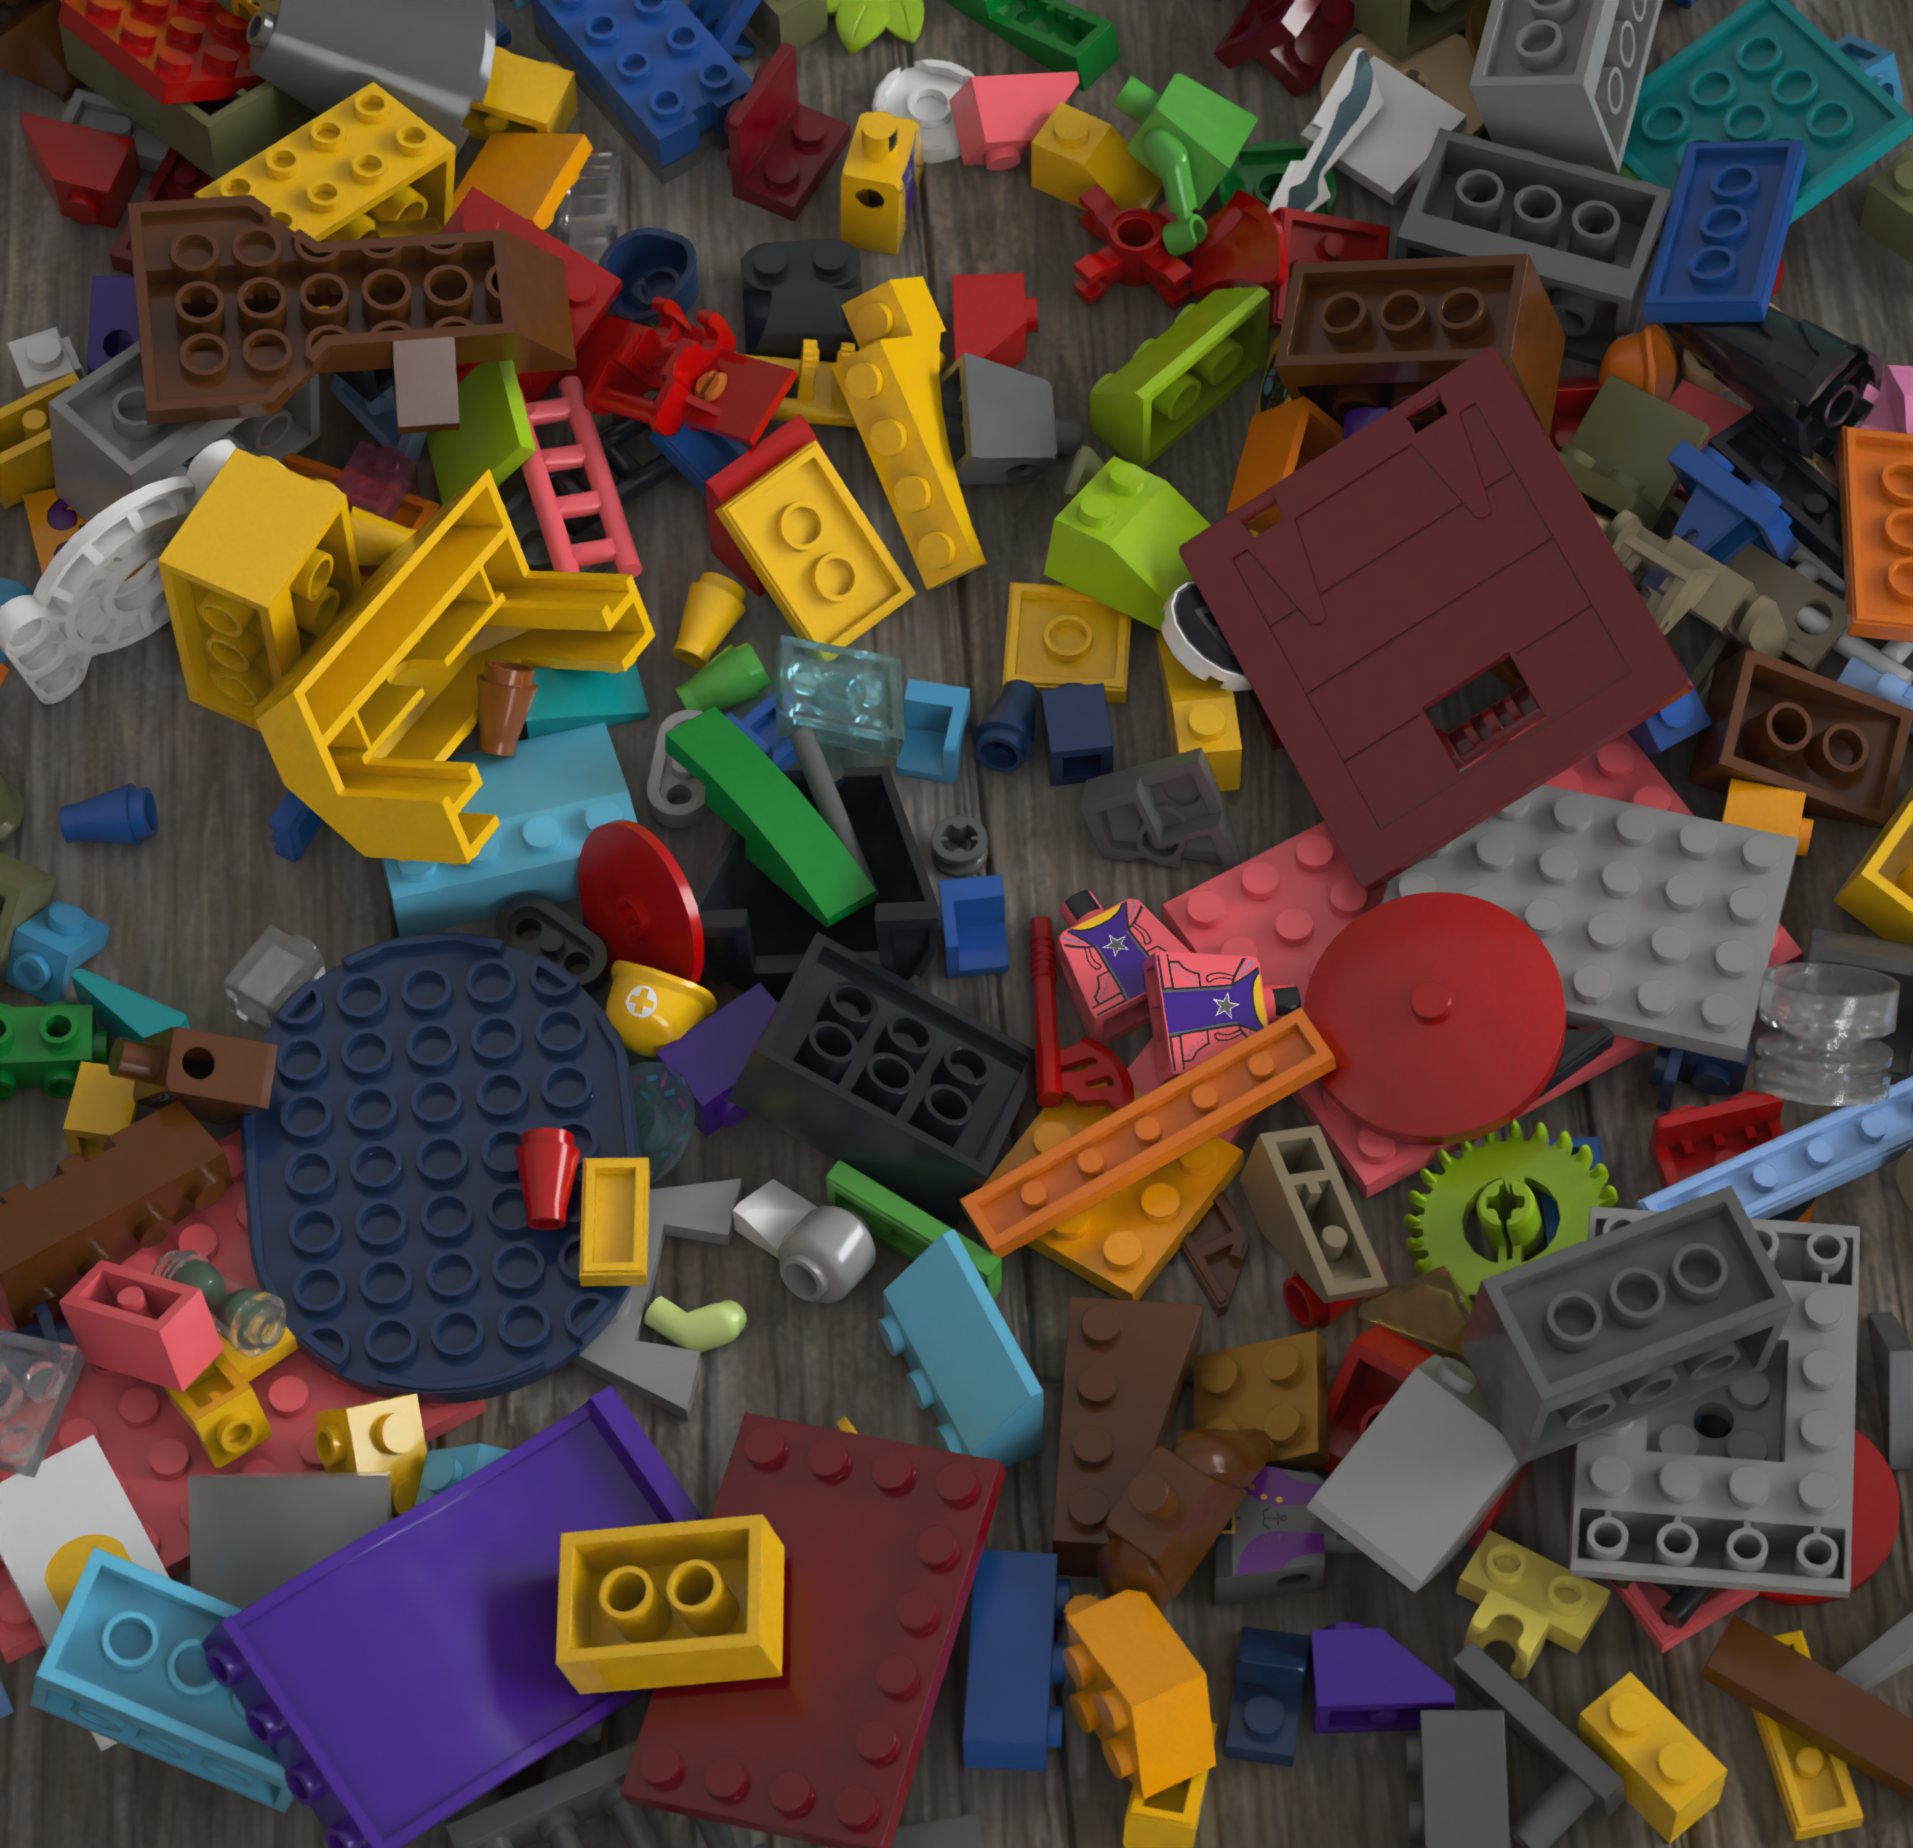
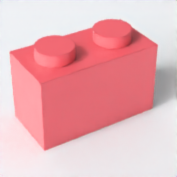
(142, 1325)

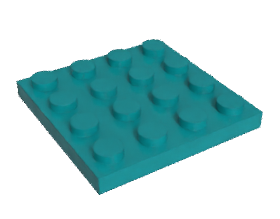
(1765, 79)

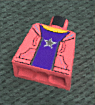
(1103, 963)
(1207, 1005)

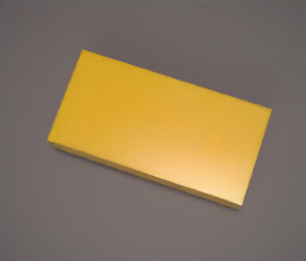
(614, 1222)

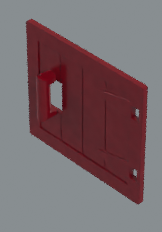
(1407, 578)

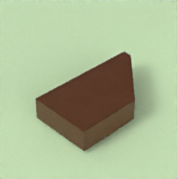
(1217, 1253)

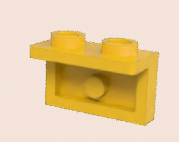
(376, 1439)

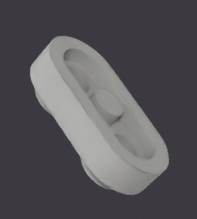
(672, 781)

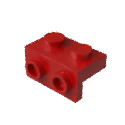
(1698, 1138)

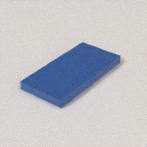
(1724, 232)

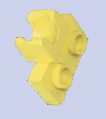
(1527, 1601)

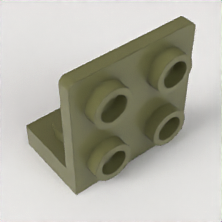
(1624, 450)

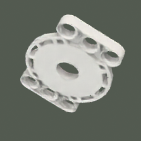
(81, 596)

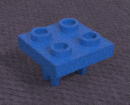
(1725, 511)

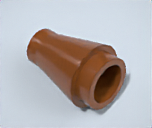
(503, 704)

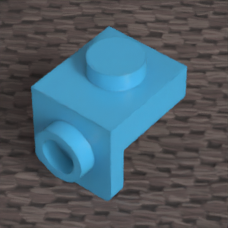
(51, 947)

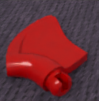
(1240, 248)

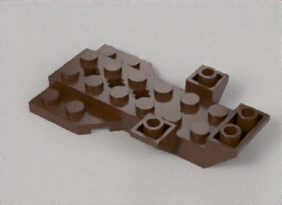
(393, 302)

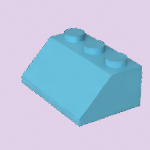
(962, 1356)

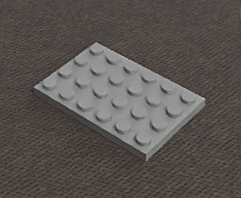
(1640, 906)

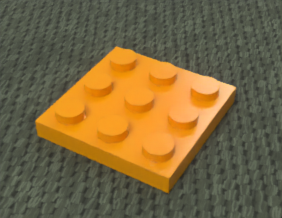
(1140, 1228)

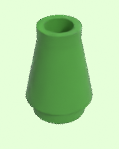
(725, 681)

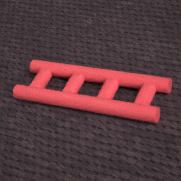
(601, 500)

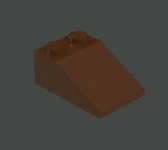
(1803, 736)

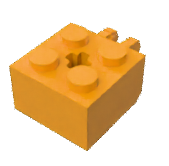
(1138, 1690)

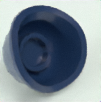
(651, 265)

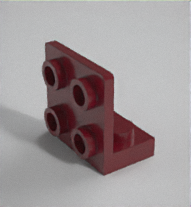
(777, 144)

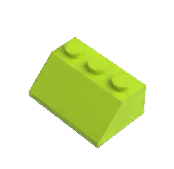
(1182, 374)

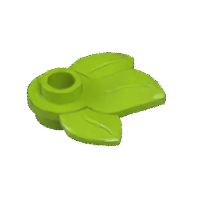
(864, 20)

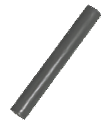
(827, 796)

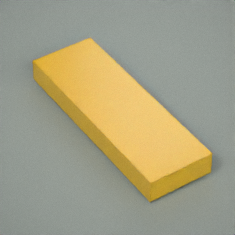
(1809, 1780)

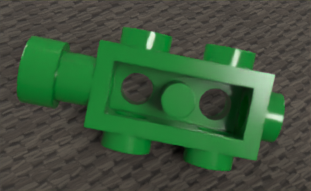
(47, 1045)

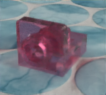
(378, 479)

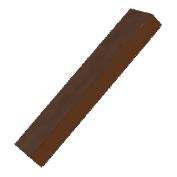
(1814, 1704)

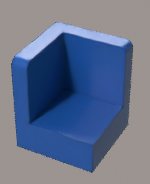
(973, 926)

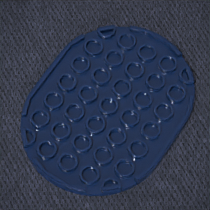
(393, 1175)

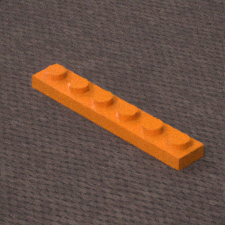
(1148, 1133)

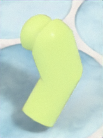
(698, 1329)

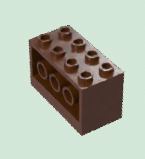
(1396, 325)

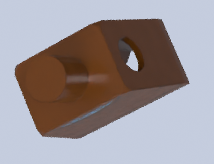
(206, 1071)

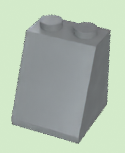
(1420, 1474)

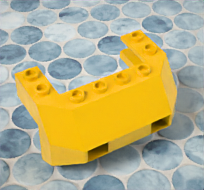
(394, 677)

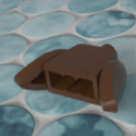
(1178, 1510)

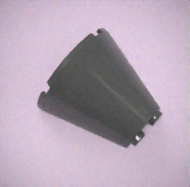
(418, 51)

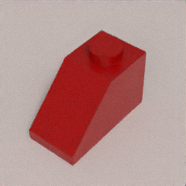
(83, 168)
(992, 316)

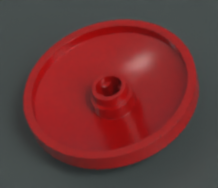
(1437, 1018)

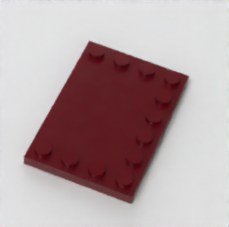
(873, 1600)

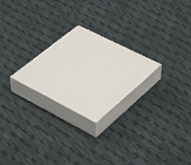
(1398, 139)

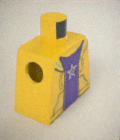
(883, 159)

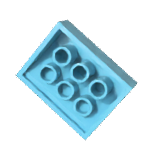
(546, 808)

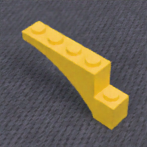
(900, 416)

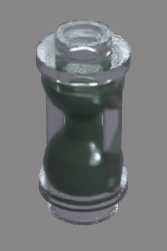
(243, 1316)

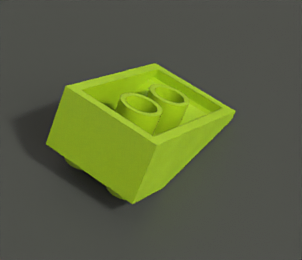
(1124, 541)

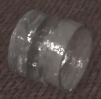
(1826, 1034)

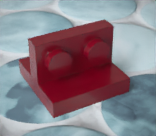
(1288, 38)

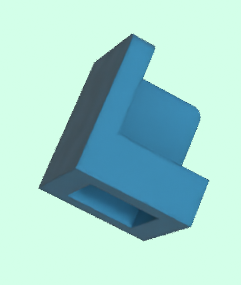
(934, 731)

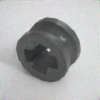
(959, 862)

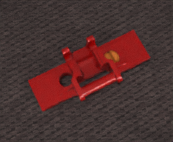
(689, 366)

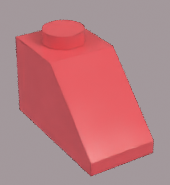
(1004, 113)

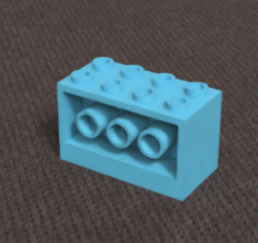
(137, 1674)

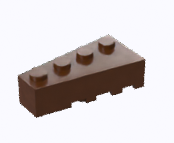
(105, 1208)
(1117, 1406)

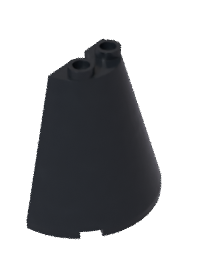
(762, 933)

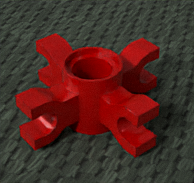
(1132, 251)

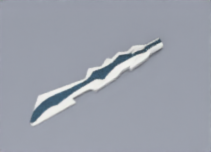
(1341, 119)

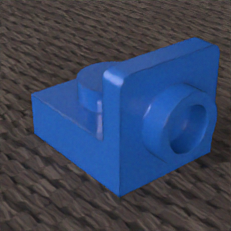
(726, 22)

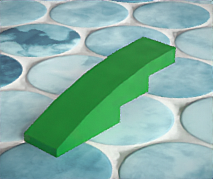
(777, 821)

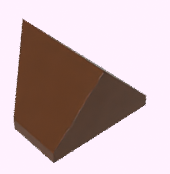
(34, 48)

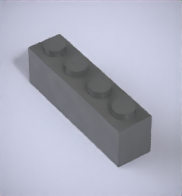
(1459, 1780)

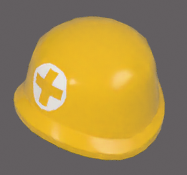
(654, 1007)

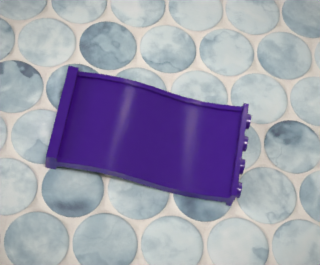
(429, 1646)

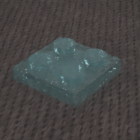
(841, 693)

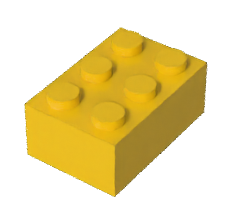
(670, 1604)

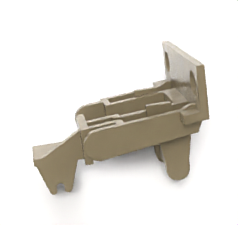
(1745, 601)

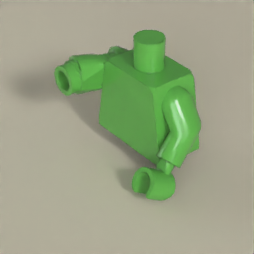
(1188, 143)

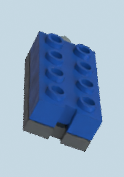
(648, 74)

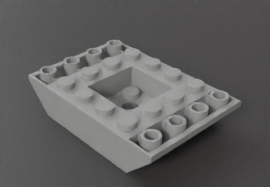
(1774, 1493)

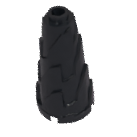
(1790, 373)

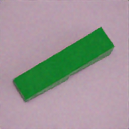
(1050, 33)

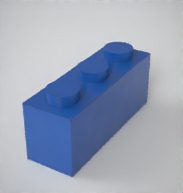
(1014, 1661)

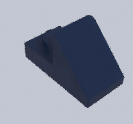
(1267, 1696)

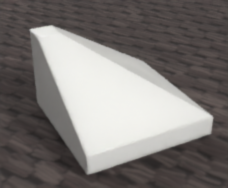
(770, 1215)

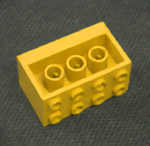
(350, 169)
(255, 579)

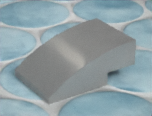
(272, 1526)

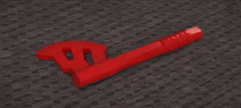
(1050, 1060)

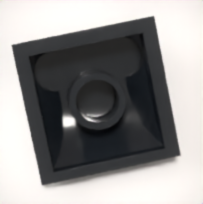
(797, 295)

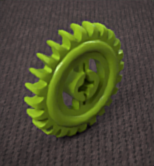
(1492, 1179)

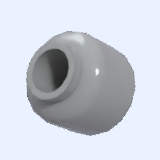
(826, 1254)

